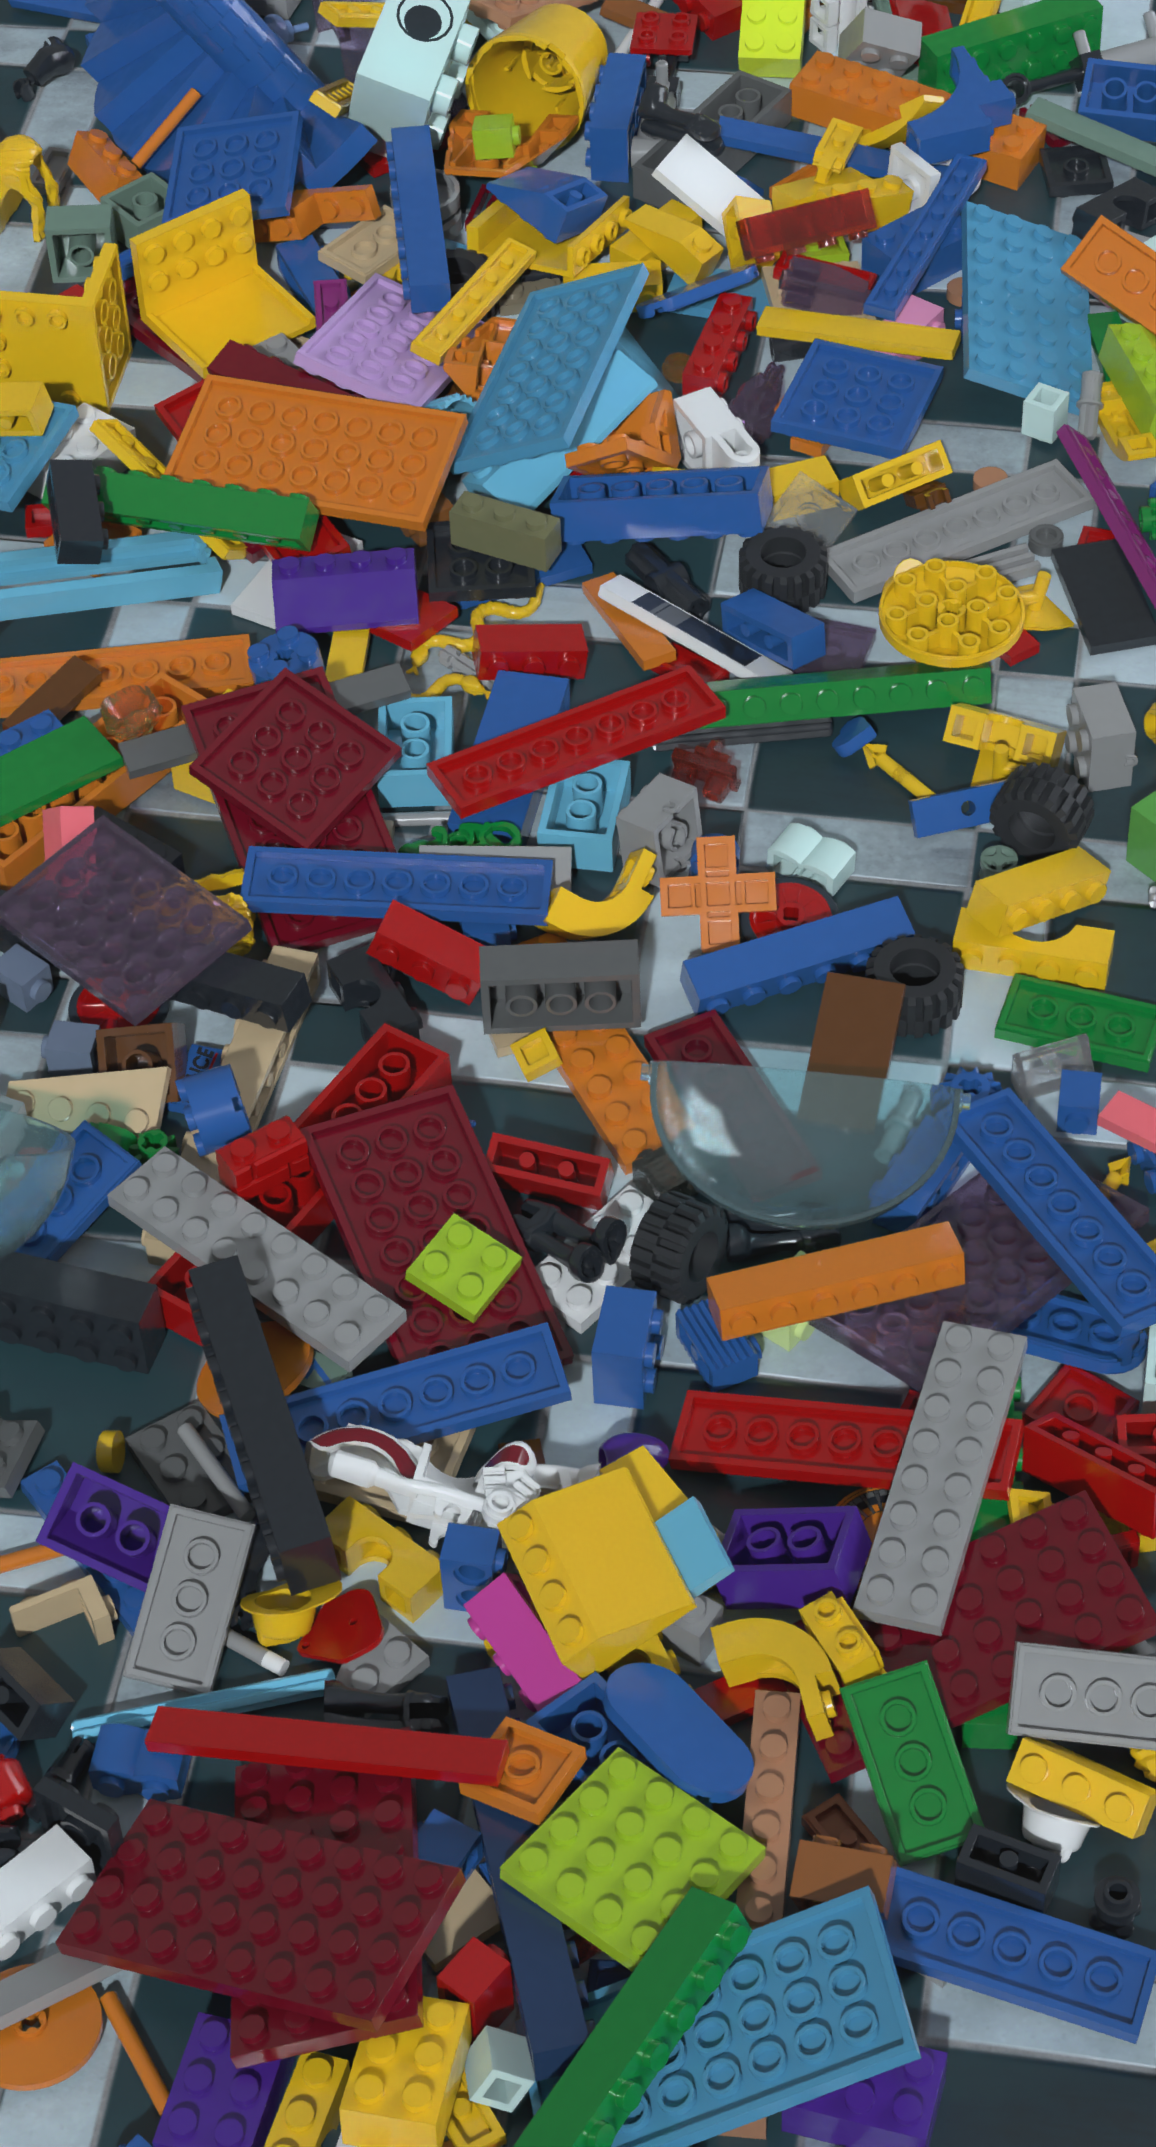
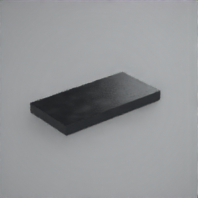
(1104, 596)

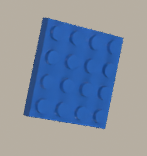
(235, 155)
(857, 399)

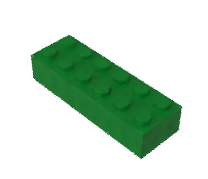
(1023, 40)

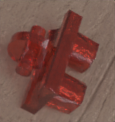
(707, 766)

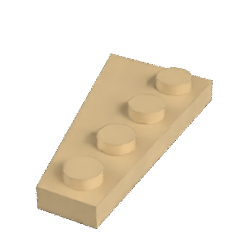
(117, 1098)

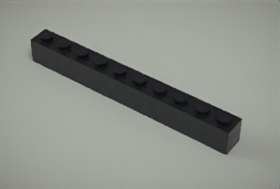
(232, 987)

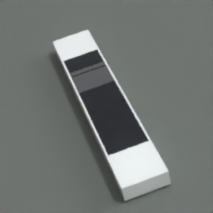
(688, 630)

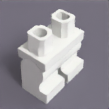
(832, 20)

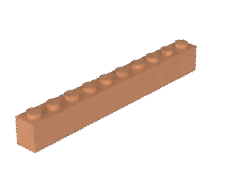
(769, 1821)

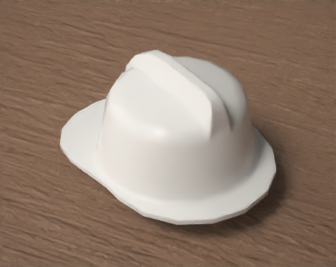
(1051, 1825)

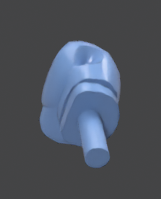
(284, 28)

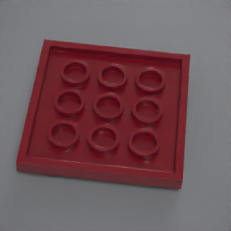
(295, 761)

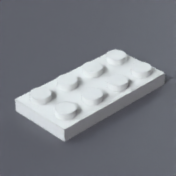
(580, 1302)

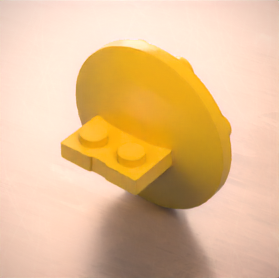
(951, 613)

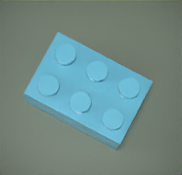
(425, 733)
(584, 814)

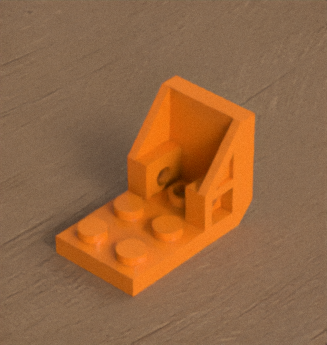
(637, 444)

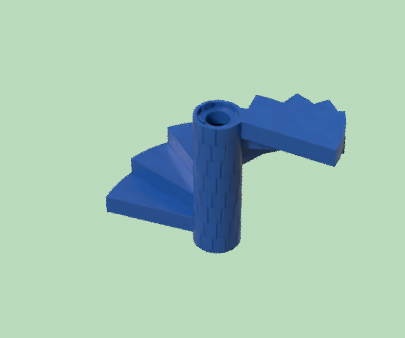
(160, 49)

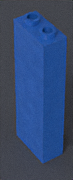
(515, 703)

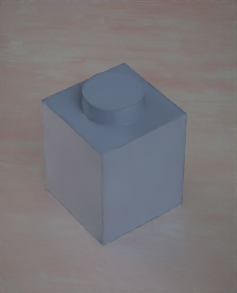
(24, 978)
(71, 1048)

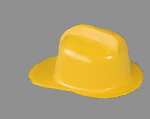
(285, 1617)

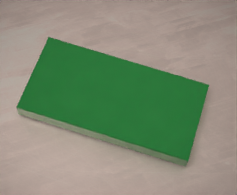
(53, 767)
(1047, 1011)
(912, 1762)

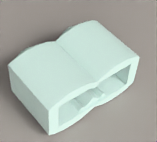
(809, 856)

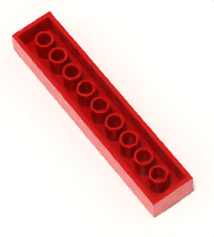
(381, 1072)

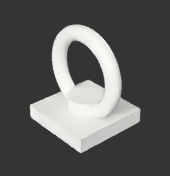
(915, 173)

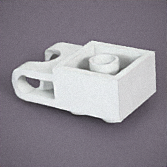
(711, 433)

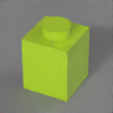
(495, 136)

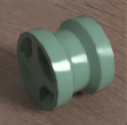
(997, 860)

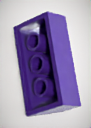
(346, 590)
(105, 1526)

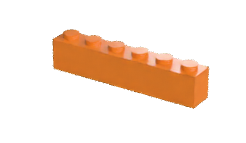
(835, 1280)

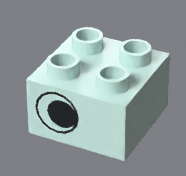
(413, 68)

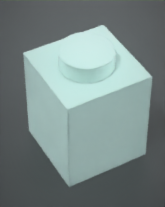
(1045, 412)
(498, 2069)

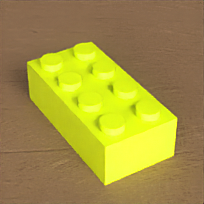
(772, 37)

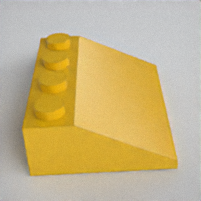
(596, 1570)

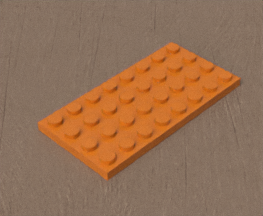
(339, 450)

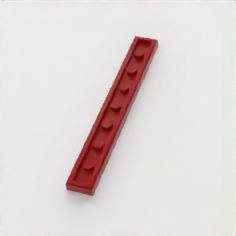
(328, 1746)

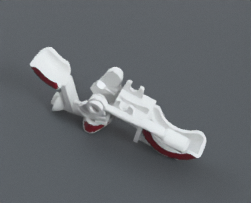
(424, 1492)

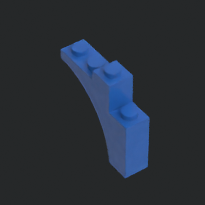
(966, 118)

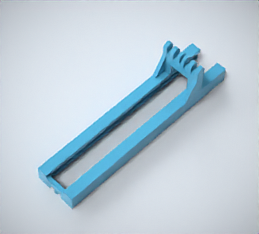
(113, 590)

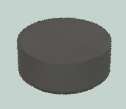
(1044, 539)

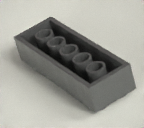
(740, 98)

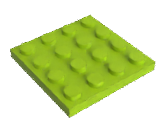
(627, 1856)

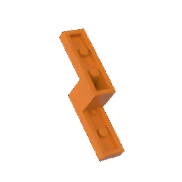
(317, 207)

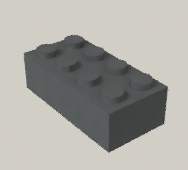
(560, 986)

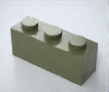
(505, 531)

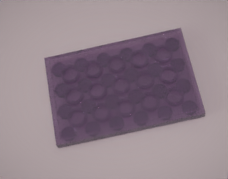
(120, 920)

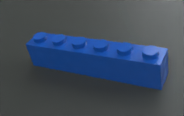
(791, 957)

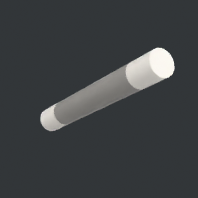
(256, 1653)

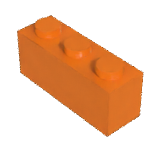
(100, 163)

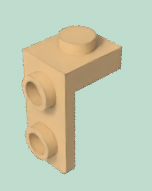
(64, 1602)

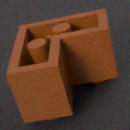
(829, 1871)

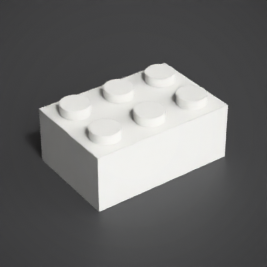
(82, 445)

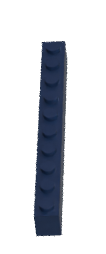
(532, 1937)

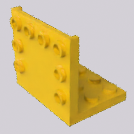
(205, 285)
(70, 341)

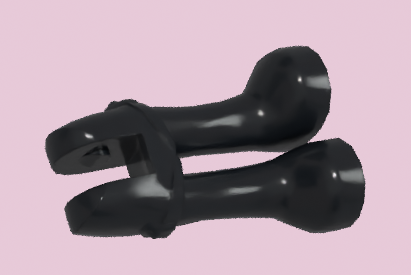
(672, 124)
(746, 1241)
(584, 1261)
(415, 1709)

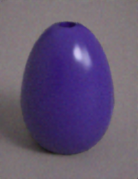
(624, 1443)

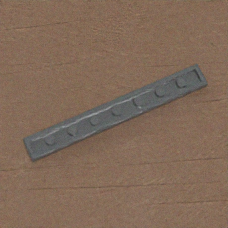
(174, 745)

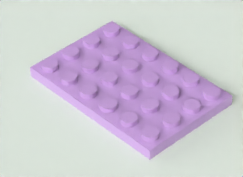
(370, 344)

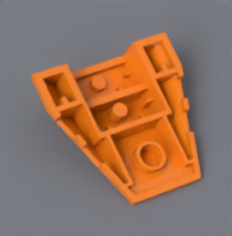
(533, 149)
(476, 357)

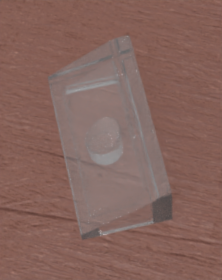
(1040, 1068)

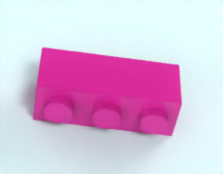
(522, 1646)

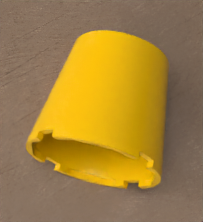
(539, 68)

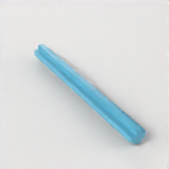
(228, 1700)

